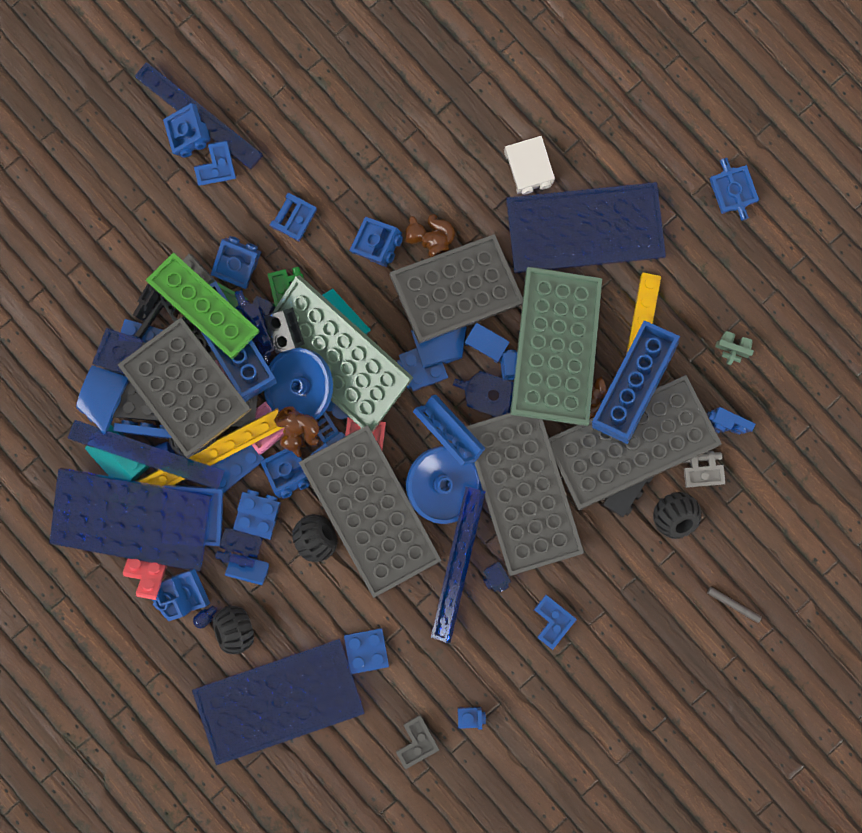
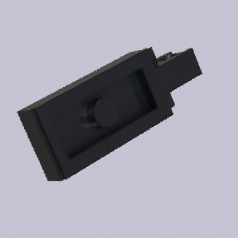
(146, 301)

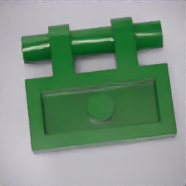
(280, 282)

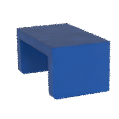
(487, 342)

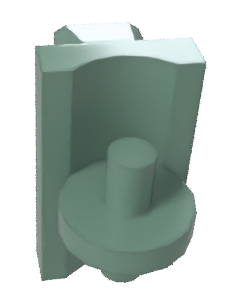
(742, 349)

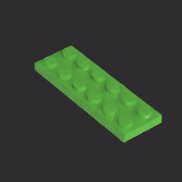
(202, 305)

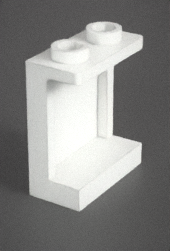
(530, 165)

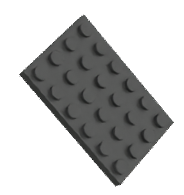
(456, 288)
(184, 387)

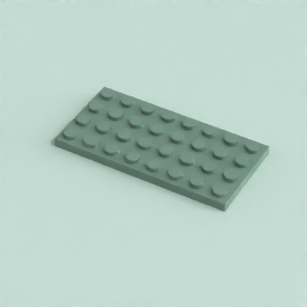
(556, 346)
(362, 373)

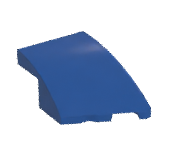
(442, 348)
(101, 396)
(180, 595)

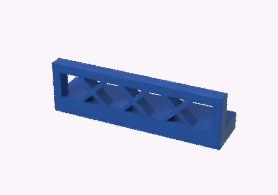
(452, 429)

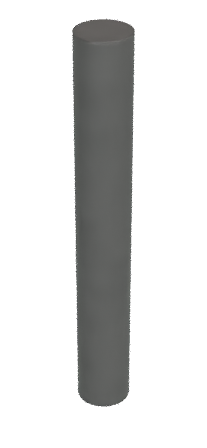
(733, 604)

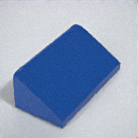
(254, 575)

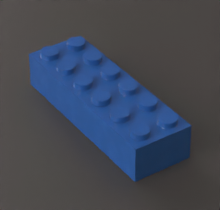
(247, 369)
(635, 382)

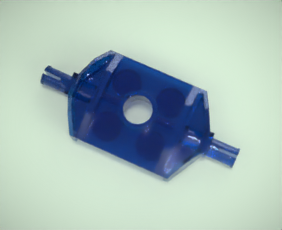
(253, 314)
(477, 393)

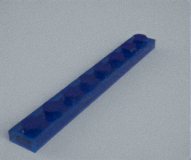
(217, 130)
(146, 455)
(458, 564)

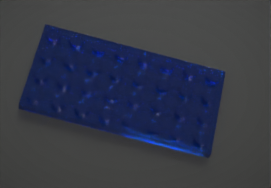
(586, 227)
(130, 519)
(278, 701)

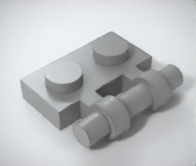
(707, 475)

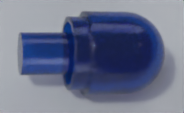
(204, 617)

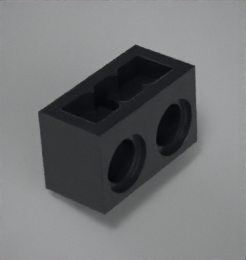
(287, 329)

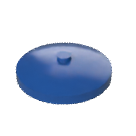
(301, 382)
(438, 485)

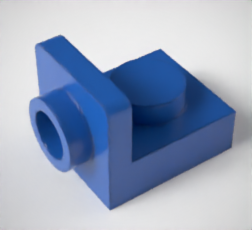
(471, 717)

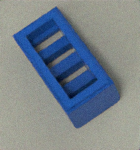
(332, 434)

